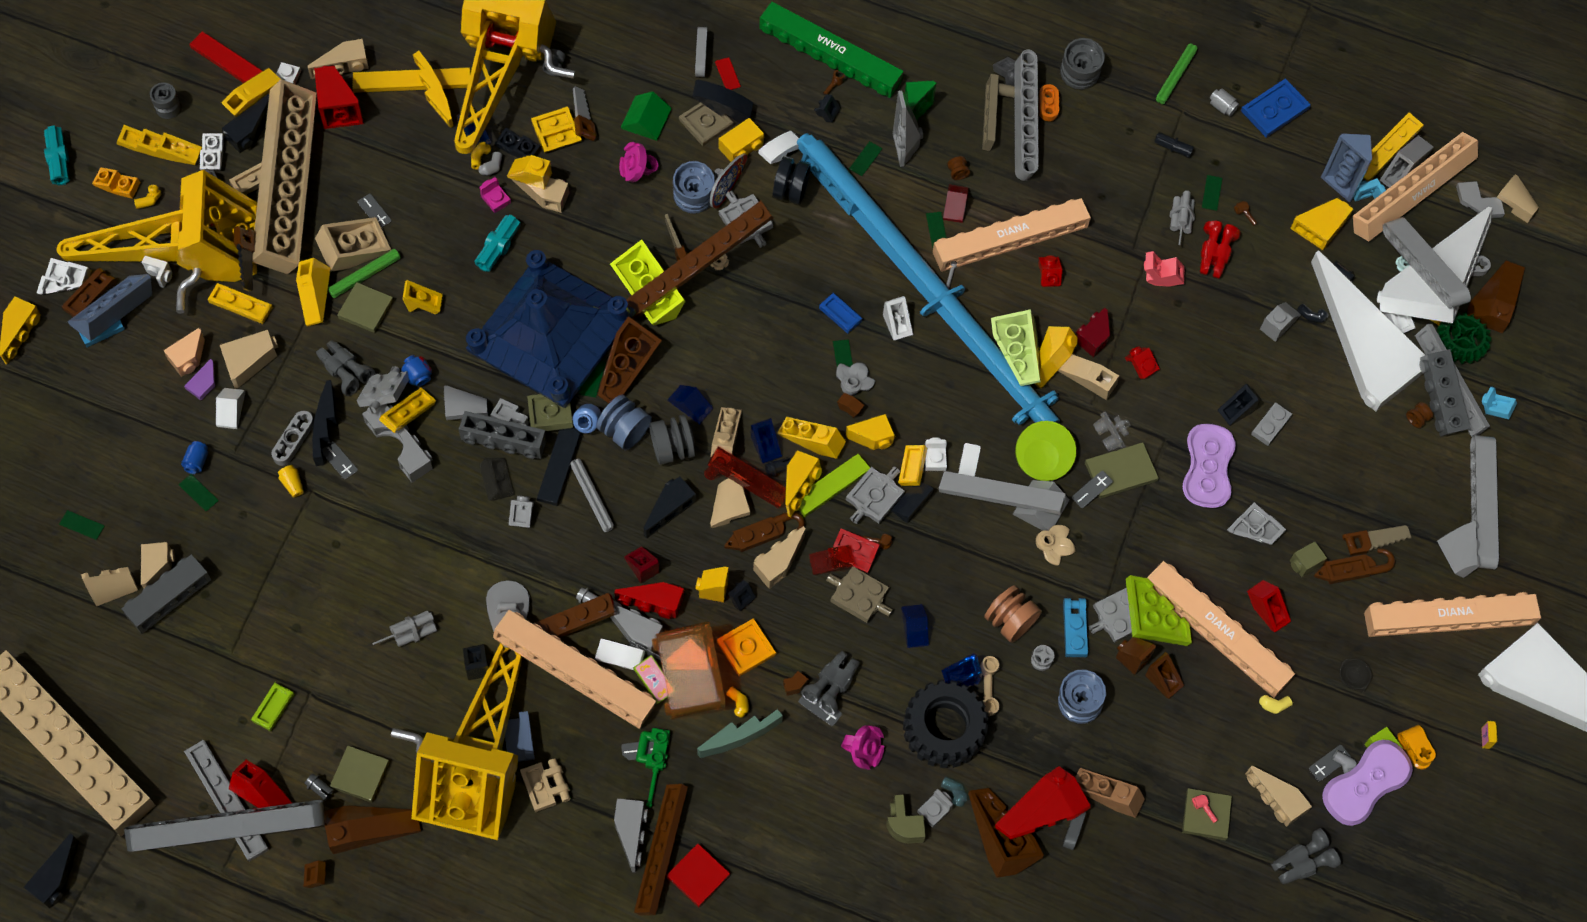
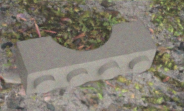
(412, 459)

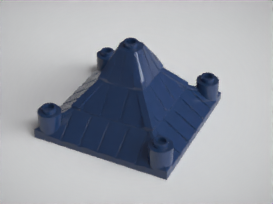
(550, 330)

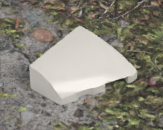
(62, 277)

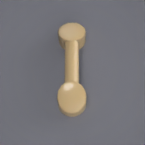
(989, 667)

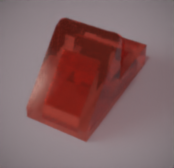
(831, 559)

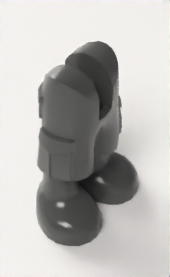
(339, 362)
(835, 676)
(1301, 863)

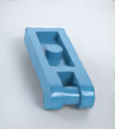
(1075, 628)

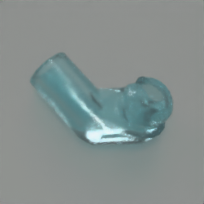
(957, 790)

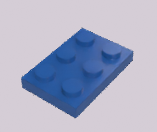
(1275, 108)

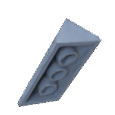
(1348, 164)
(112, 306)

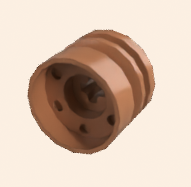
(1009, 610)

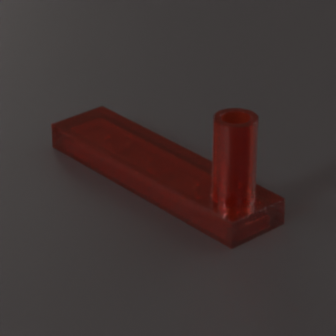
(746, 476)

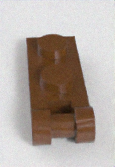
(89, 292)

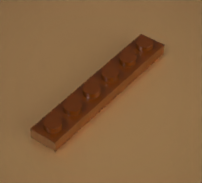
(660, 849)

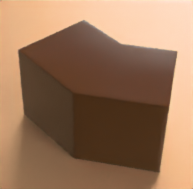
(850, 404)
(795, 684)

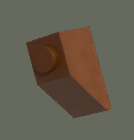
(1135, 653)

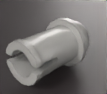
(584, 595)

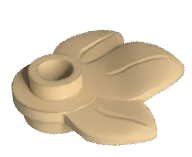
(1058, 543)

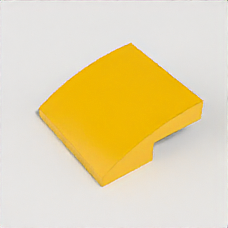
(555, 129)

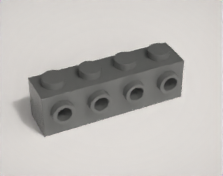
(1444, 393)
(502, 435)
(166, 593)

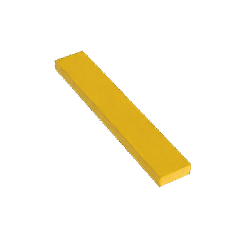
(407, 80)

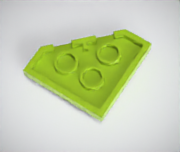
(1153, 614)

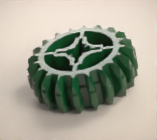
(1463, 344)

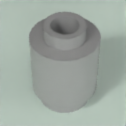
(1224, 102)

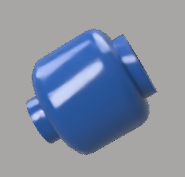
(418, 370)

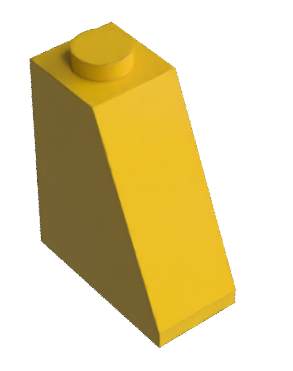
(1322, 222)

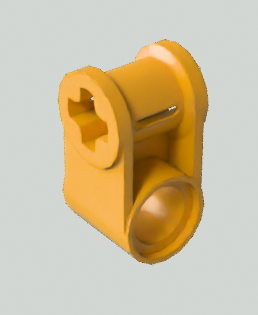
(1417, 746)

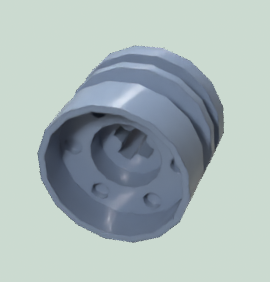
(693, 186)
(623, 422)
(1077, 685)

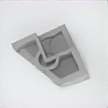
(459, 401)
(1257, 526)
(1462, 549)

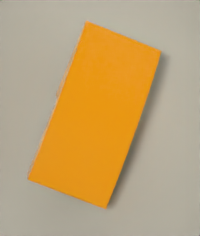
(115, 183)

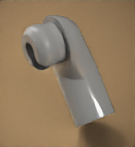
(1346, 761)

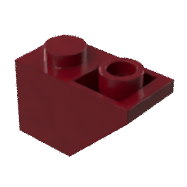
(1095, 334)

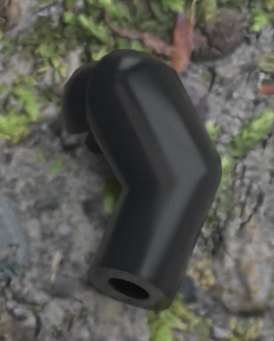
(1312, 316)

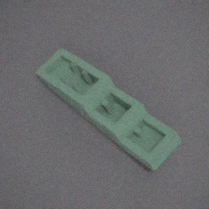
(733, 737)

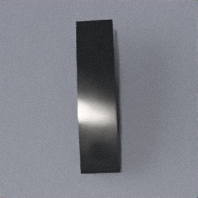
(324, 418)

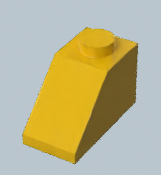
(531, 171)
(872, 433)
(713, 584)

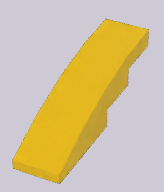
(435, 93)
(158, 145)

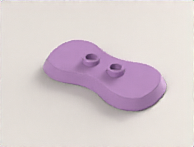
(1210, 453)
(1355, 793)

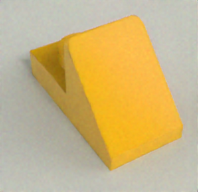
(420, 297)

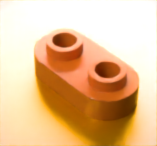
(1048, 104)

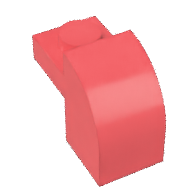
(1163, 272)

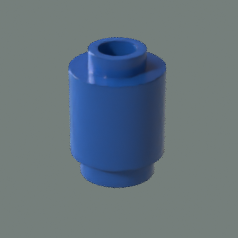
(195, 457)

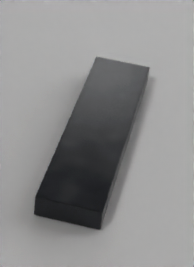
(558, 466)

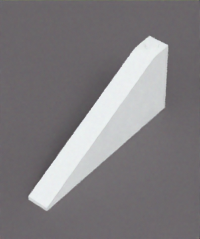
(1411, 296)
(1375, 348)
(1541, 677)

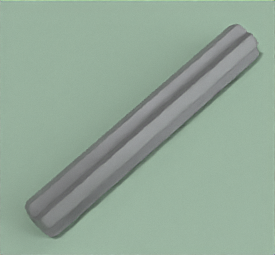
(592, 495)

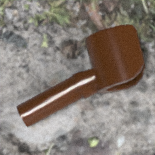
(835, 81)
(1243, 207)
(885, 541)

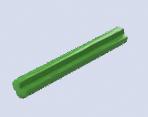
(1176, 73)
(364, 273)

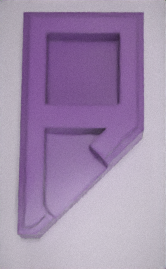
(202, 381)

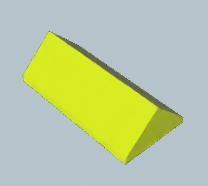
(637, 269)

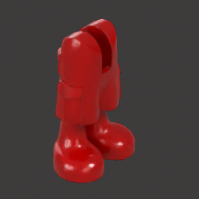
(1215, 253)

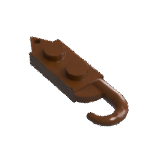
(761, 532)
(1354, 568)

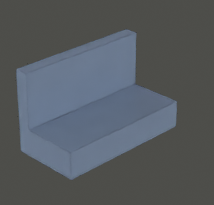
(519, 737)

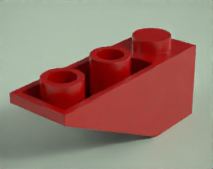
(655, 597)
(256, 786)

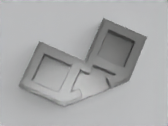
(1470, 197)

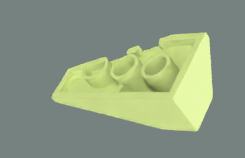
(1019, 344)

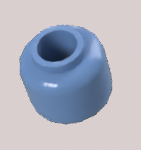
(586, 418)

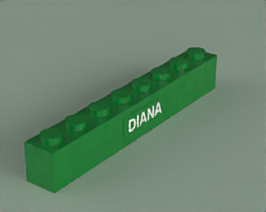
(831, 49)

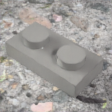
(1271, 424)

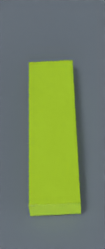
(833, 484)

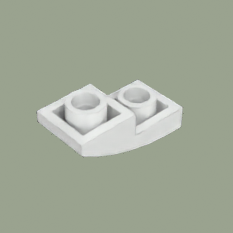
(779, 147)
(212, 151)
(619, 654)

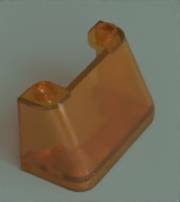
(690, 671)

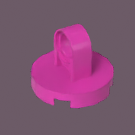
(634, 162)
(865, 746)

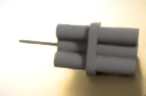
(1182, 214)
(411, 629)

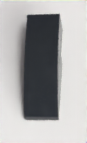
(722, 100)

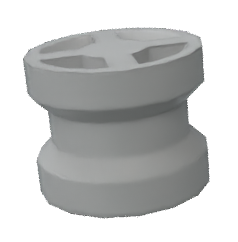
(1044, 653)

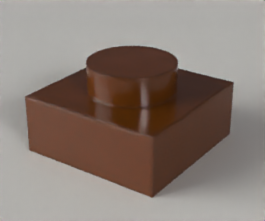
(314, 874)

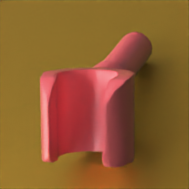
(1202, 801)

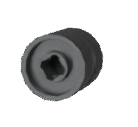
(165, 100)

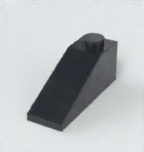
(247, 126)
(672, 501)
(53, 875)

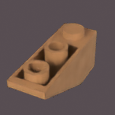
(1111, 792)

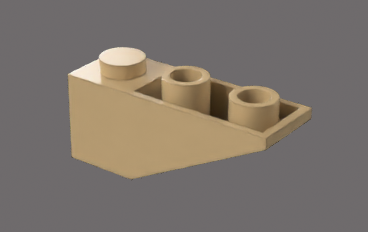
(346, 57)
(552, 197)
(1090, 375)
(726, 430)
(776, 563)
(1282, 797)

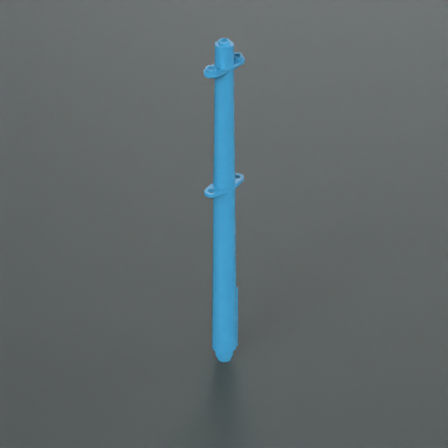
(862, 207)

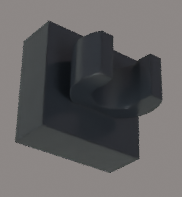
(828, 108)
(741, 595)

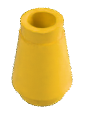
(291, 480)

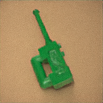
(656, 758)

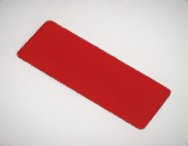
(727, 73)

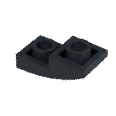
(516, 145)

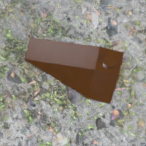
(1498, 297)
(627, 357)
(362, 826)
(1004, 854)

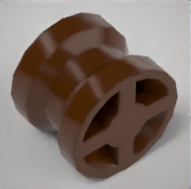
(958, 168)
(1419, 415)

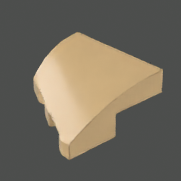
(1519, 199)
(729, 503)
(110, 585)

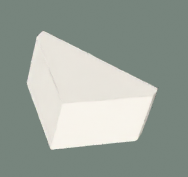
(897, 318)
(229, 407)

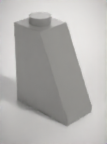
(1406, 160)

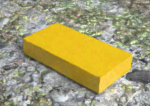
(912, 465)

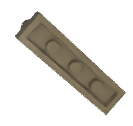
(993, 89)

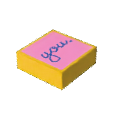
(1489, 734)

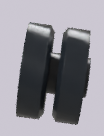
(791, 181)

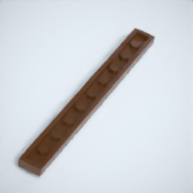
(699, 259)

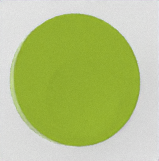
(1045, 450)

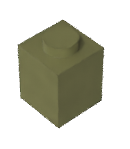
(1308, 559)

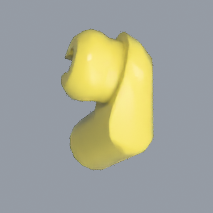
(1273, 705)

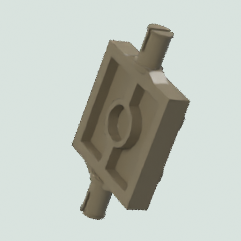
(859, 594)

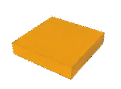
(746, 647)

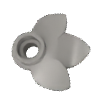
(854, 378)

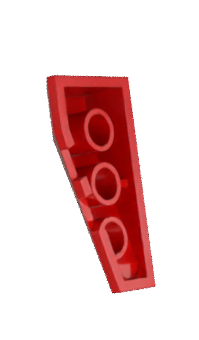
(1049, 800)

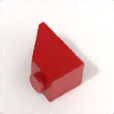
(1269, 605)

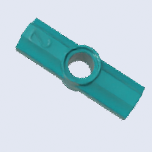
(56, 155)
(497, 243)

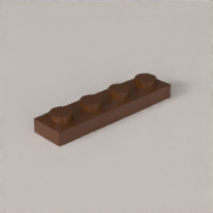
(579, 616)

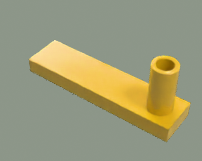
(1392, 144)

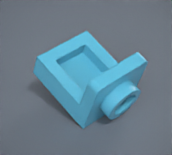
(1369, 189)
(1498, 405)

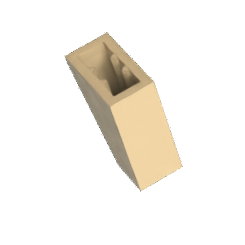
(248, 356)

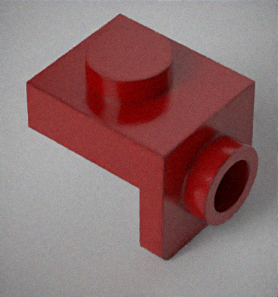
(1050, 271)
(1142, 361)

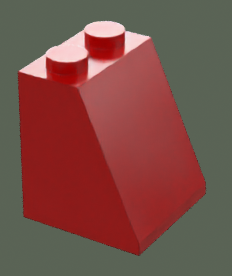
(335, 99)

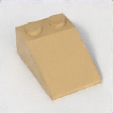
(351, 243)

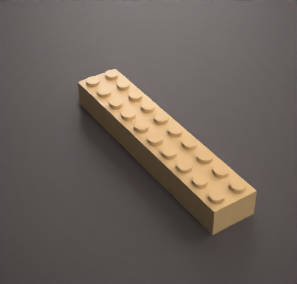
(284, 177)
(70, 748)

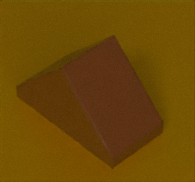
(1165, 676)

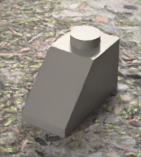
(1279, 321)

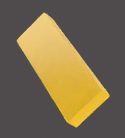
(240, 303)
(407, 410)

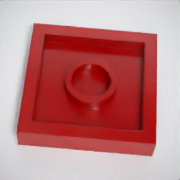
(698, 875)

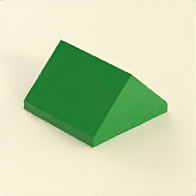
(920, 96)
(647, 116)

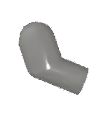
(492, 166)

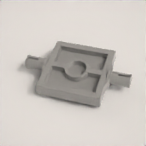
(738, 207)
(383, 389)
(875, 495)
(1113, 616)

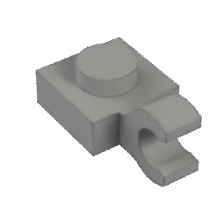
(509, 412)

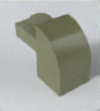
(904, 828)

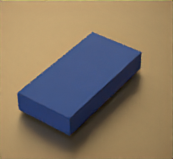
(840, 313)

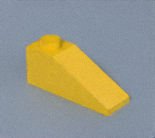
(1055, 351)

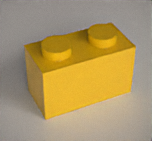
(741, 140)

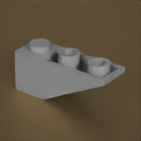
(635, 627)
(628, 823)

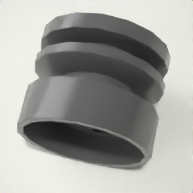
(1082, 63)
(672, 439)

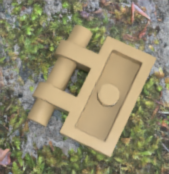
(538, 787)

